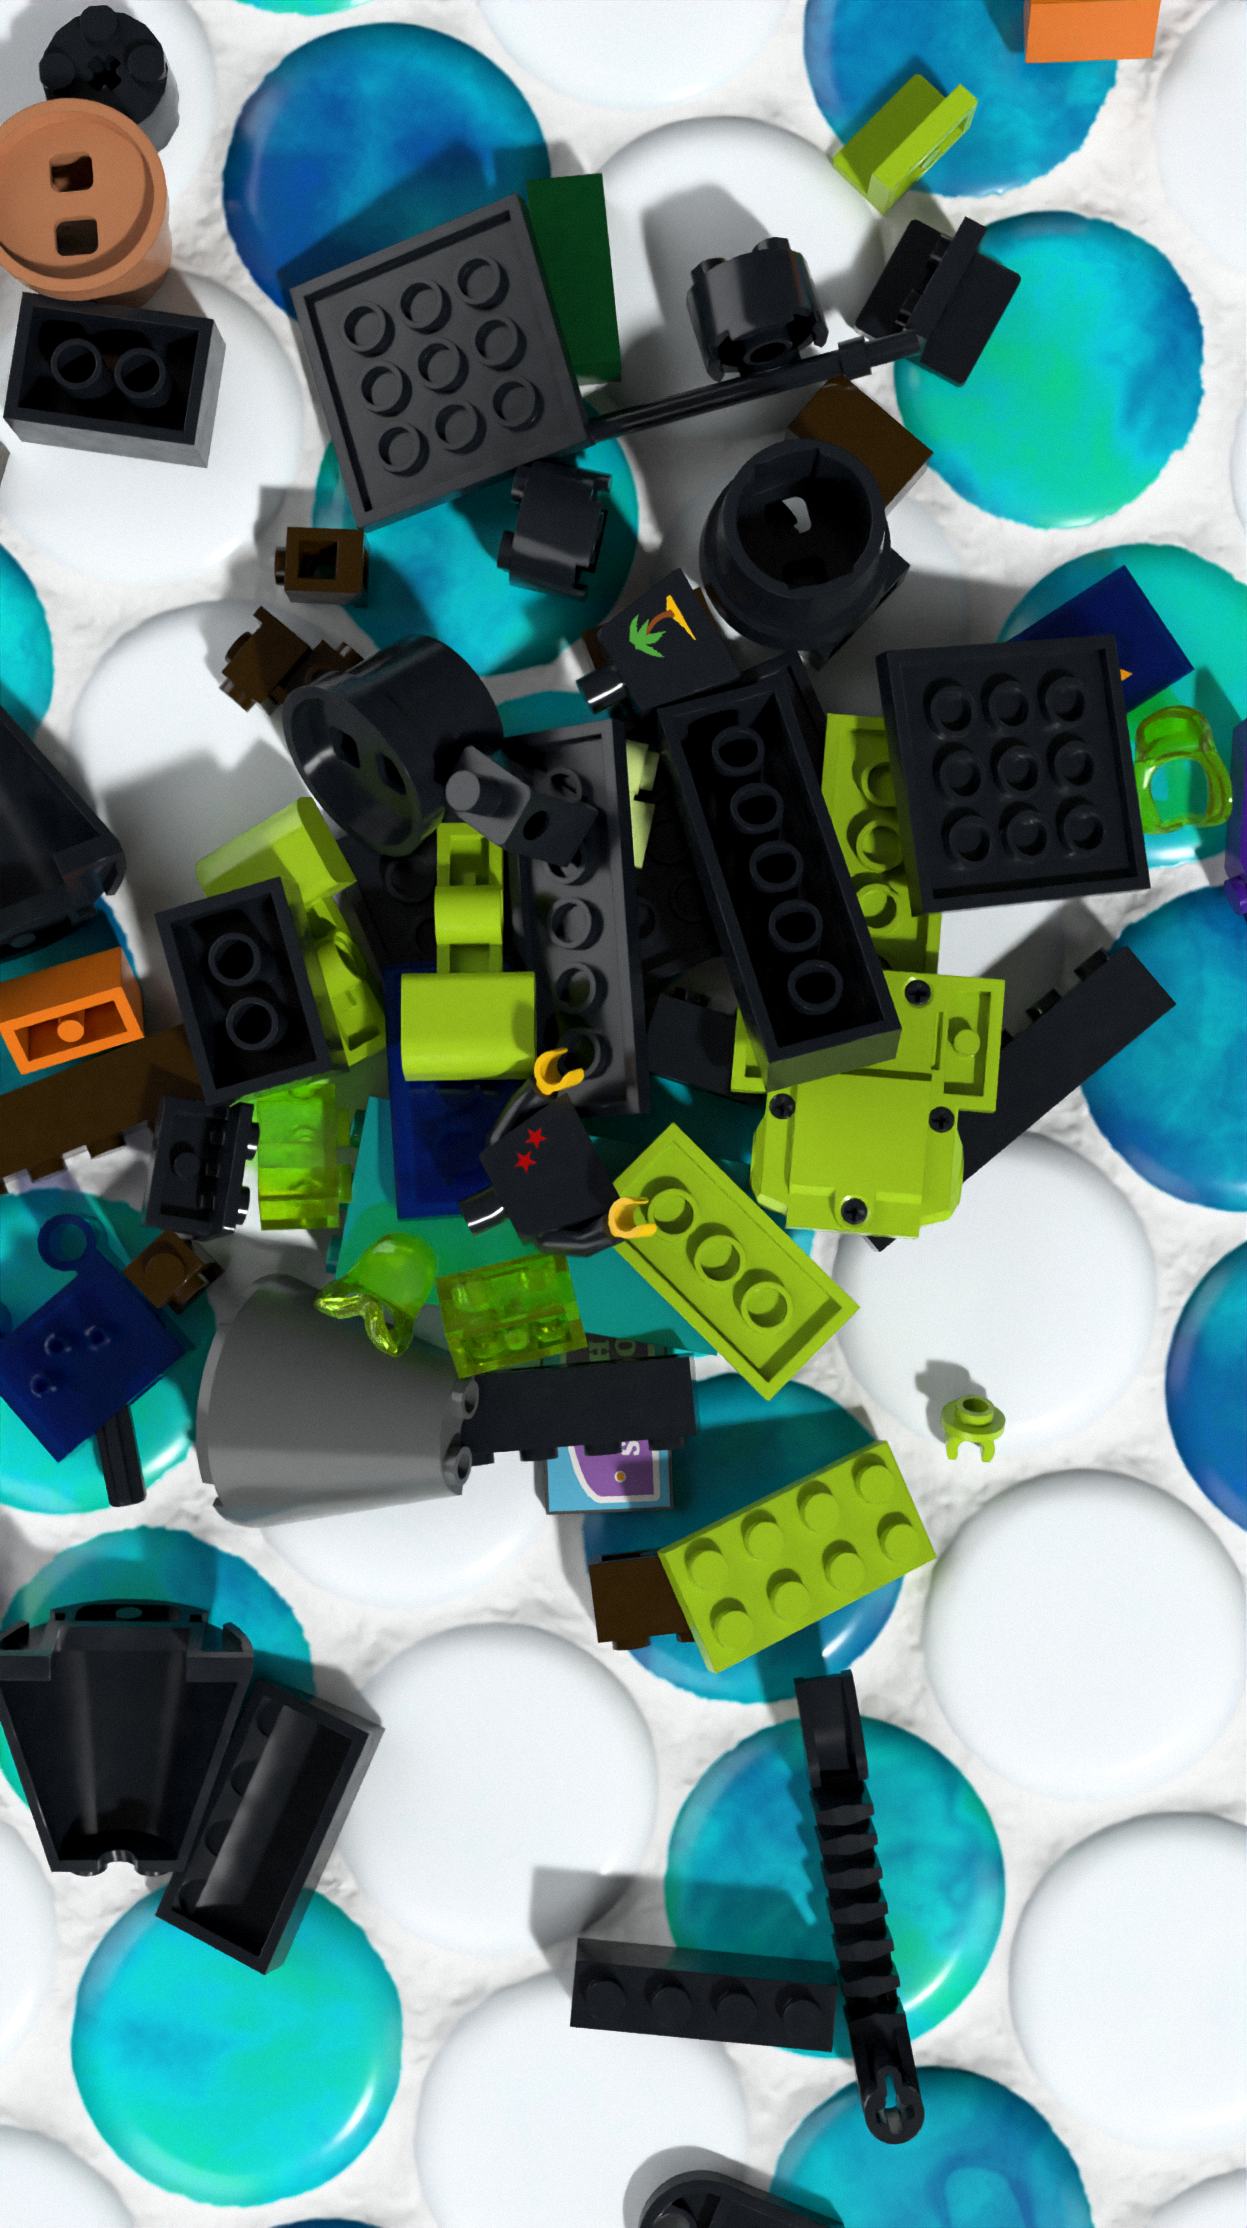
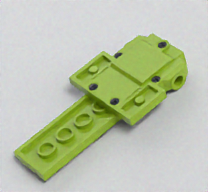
(880, 1141)

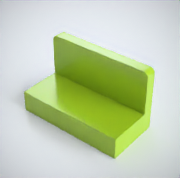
(904, 141)

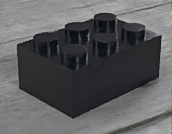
(115, 380)
(251, 992)

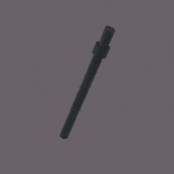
(852, 358)

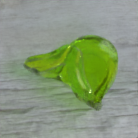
(1172, 735)
(391, 1272)

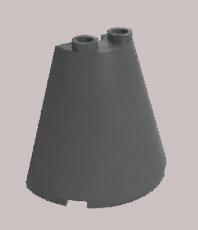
(319, 1421)

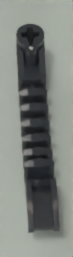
(857, 1905)

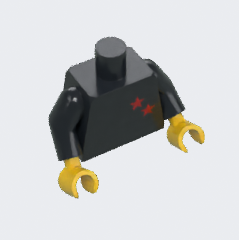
(550, 1174)

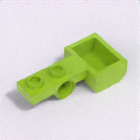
(303, 850)
(470, 1013)

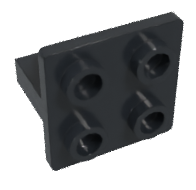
(944, 293)
(199, 1168)

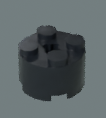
(114, 63)
(755, 309)
(555, 529)

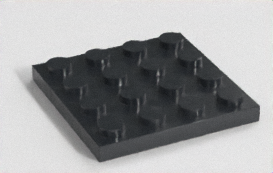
(441, 364)
(1012, 773)

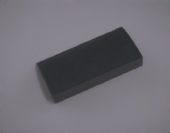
(270, 1824)

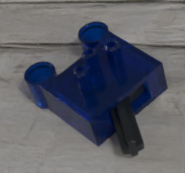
(89, 1358)

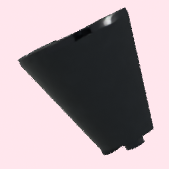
(51, 850)
(120, 1727)

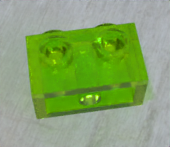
(299, 1158)
(510, 1313)

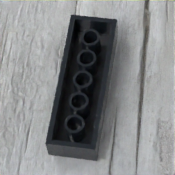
(777, 885)

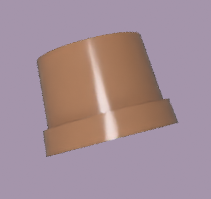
(74, 147)

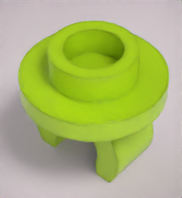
(972, 1420)

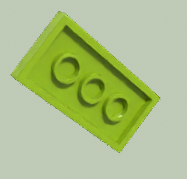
(728, 1265)
(796, 1555)

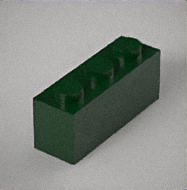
(575, 252)

